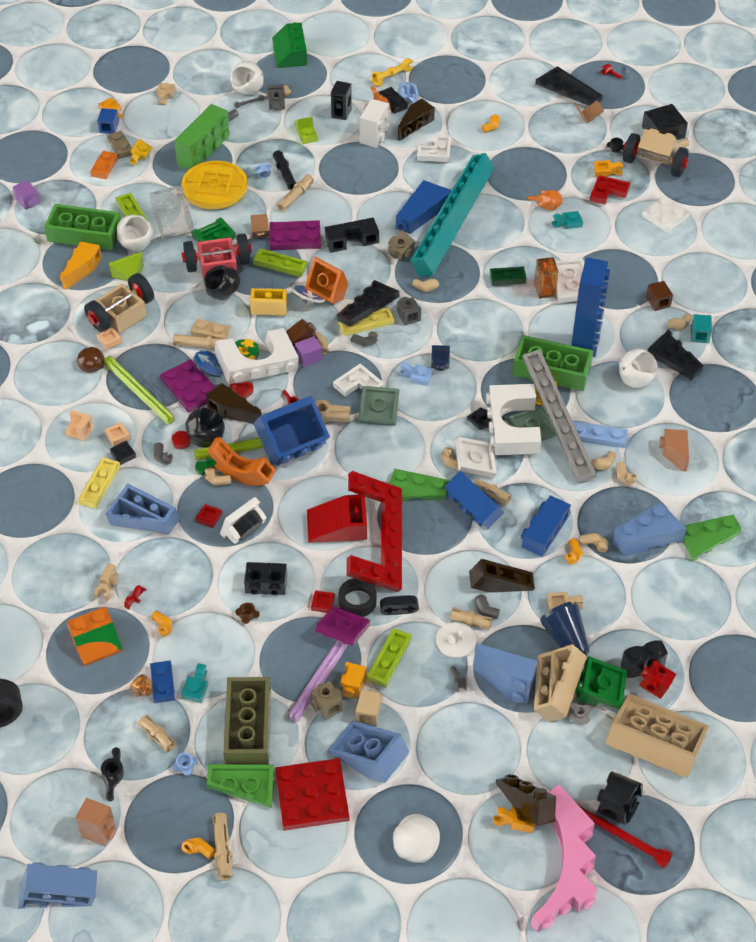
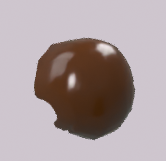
(90, 359)

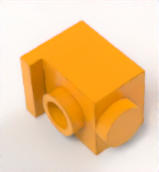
(353, 680)

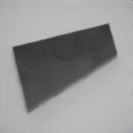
(672, 354)

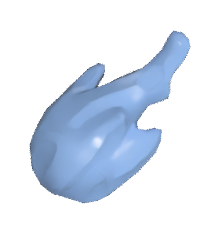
(408, 91)

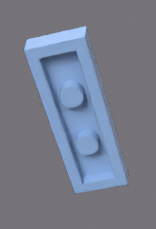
(601, 434)

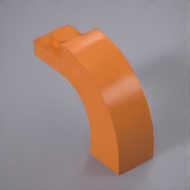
(243, 470)

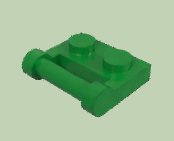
(214, 231)

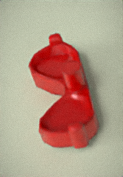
(134, 597)

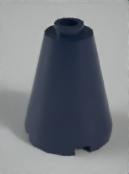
(566, 626)

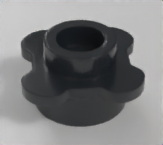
(616, 144)

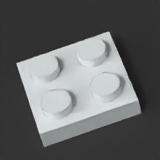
(665, 214)
(475, 457)

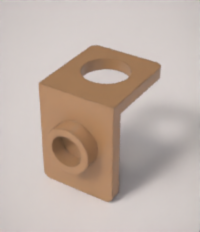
(591, 111)
(259, 225)

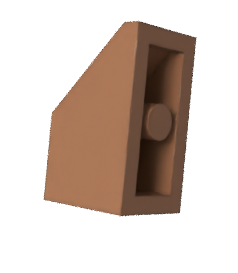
(675, 447)

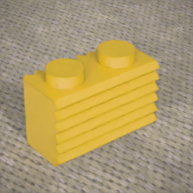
(268, 301)

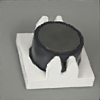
(243, 521)

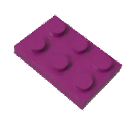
(295, 235)
(188, 385)

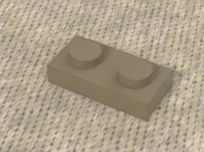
(119, 144)

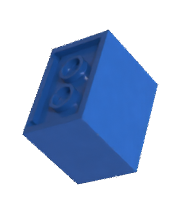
(292, 431)

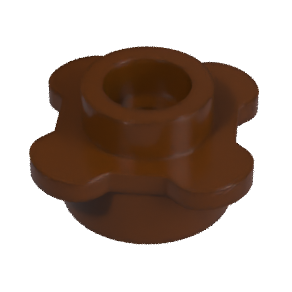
(247, 608)

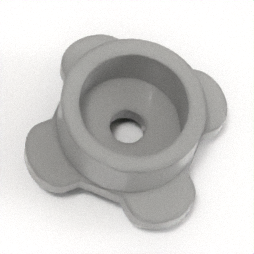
(579, 718)

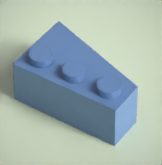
(142, 511)
(647, 530)
(57, 884)

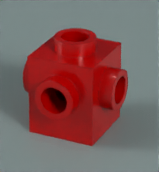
(657, 679)

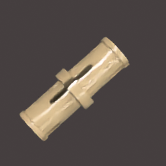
(502, 496)
(471, 618)
(156, 733)

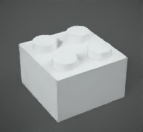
(374, 123)

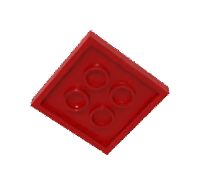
(312, 794)

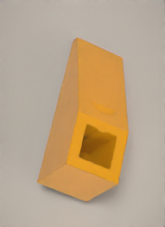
(83, 261)

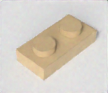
(204, 328)

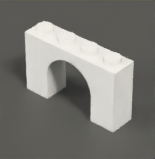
(239, 368)
(506, 438)

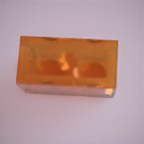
(546, 277)

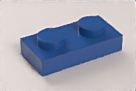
(162, 681)

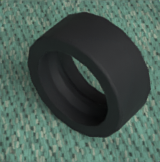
(357, 585)

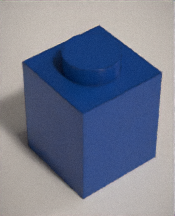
(108, 121)

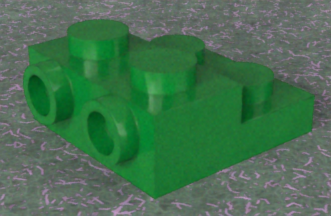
(601, 683)

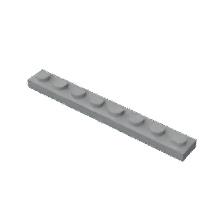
(559, 416)

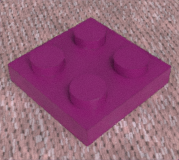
(343, 625)

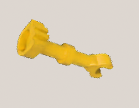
(377, 77)

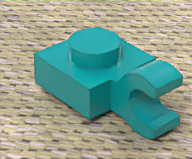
(568, 219)
(196, 687)

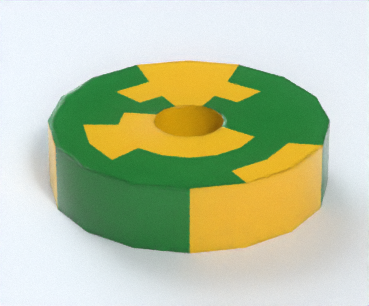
(248, 348)

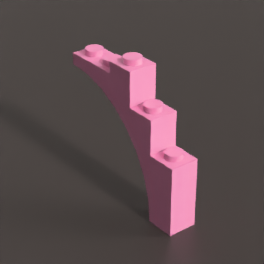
(573, 887)

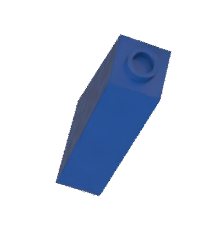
(421, 206)

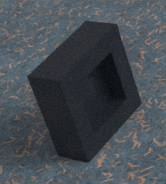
(123, 452)

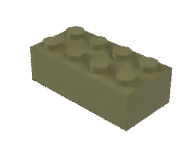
(247, 720)

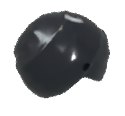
(221, 282)
(204, 426)

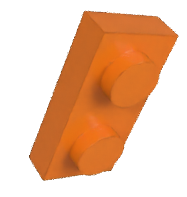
(104, 165)

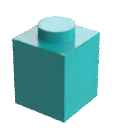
(701, 328)

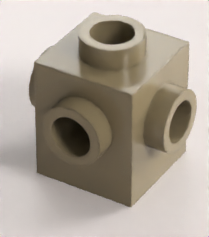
(401, 246)
(327, 700)

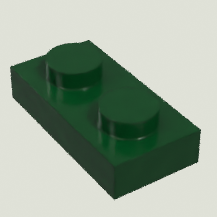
(508, 276)

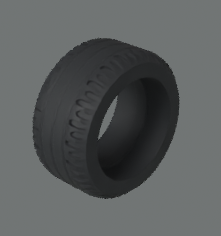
(10, 702)

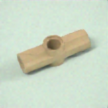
(333, 412)

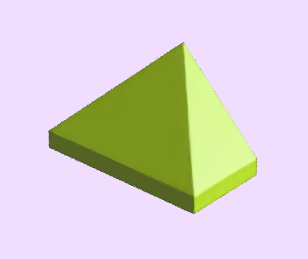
(127, 266)

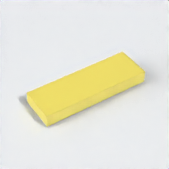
(375, 320)
(99, 483)

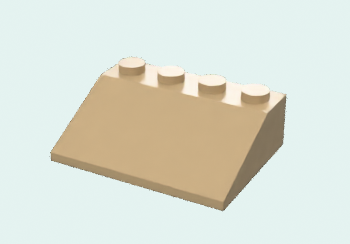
(657, 735)

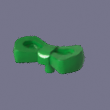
(201, 466)

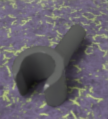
(459, 681)

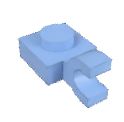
(418, 374)

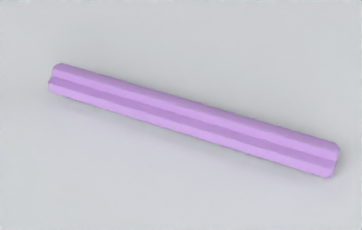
(318, 678)

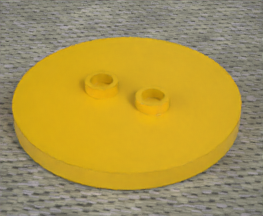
(214, 184)

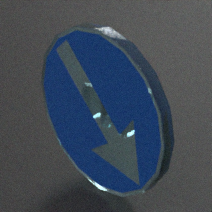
(208, 363)

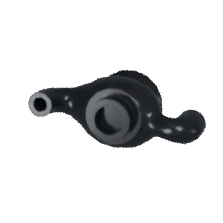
(112, 773)

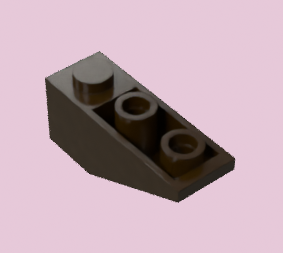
(416, 117)
(231, 405)
(531, 802)

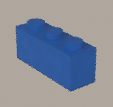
(473, 500)
(545, 525)

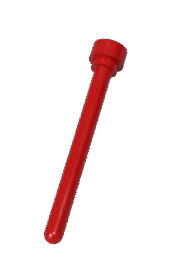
(661, 856)

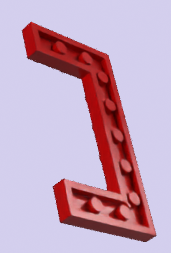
(389, 573)

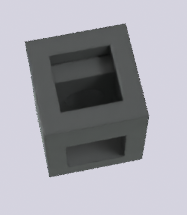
(276, 97)
(408, 306)

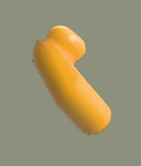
(492, 125)
(575, 553)
(164, 622)

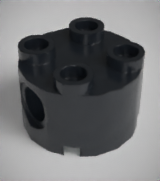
(619, 798)

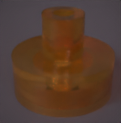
(141, 685)

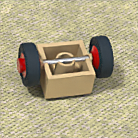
(657, 147)
(121, 305)

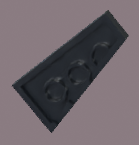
(569, 86)
(369, 302)

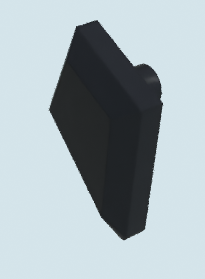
(480, 419)

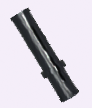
(283, 166)

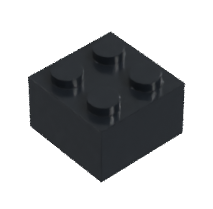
(665, 120)

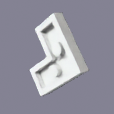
(438, 153)
(355, 379)

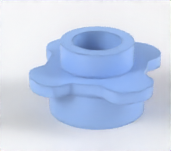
(263, 170)
(185, 758)

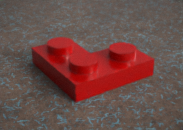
(605, 186)

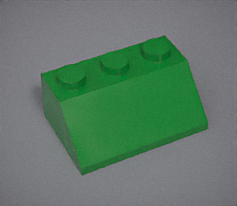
(290, 46)

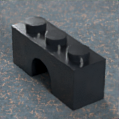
(362, 230)

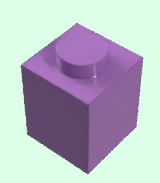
(26, 194)
(309, 351)

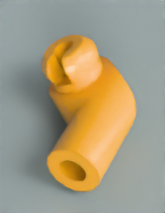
(198, 845)

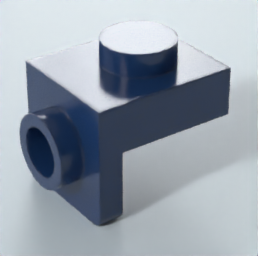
(440, 357)

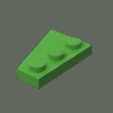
(419, 485)
(707, 534)
(243, 781)

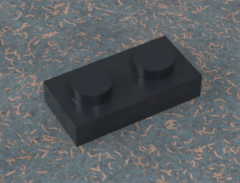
(396, 102)

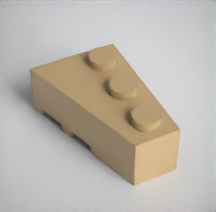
(557, 681)

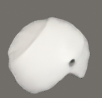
(247, 78)
(134, 233)
(638, 368)
(416, 838)

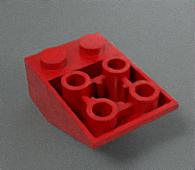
(338, 520)

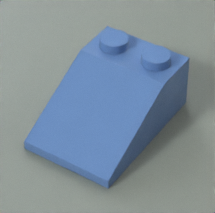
(506, 672)
(370, 750)

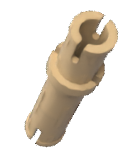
(298, 189)
(195, 341)
(223, 854)

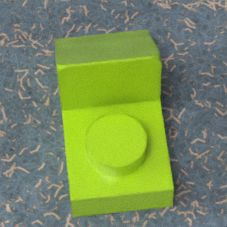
(305, 130)

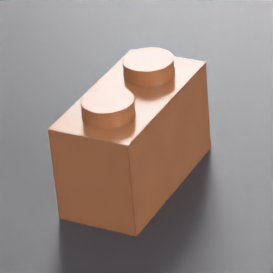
(96, 822)

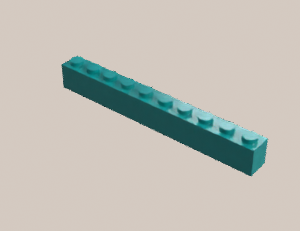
(452, 215)

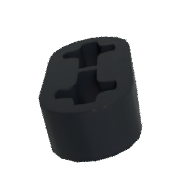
(399, 605)

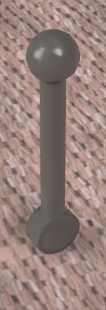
(260, 98)

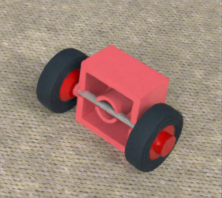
(216, 253)

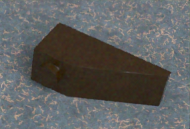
(497, 577)

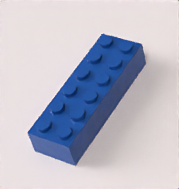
(589, 304)

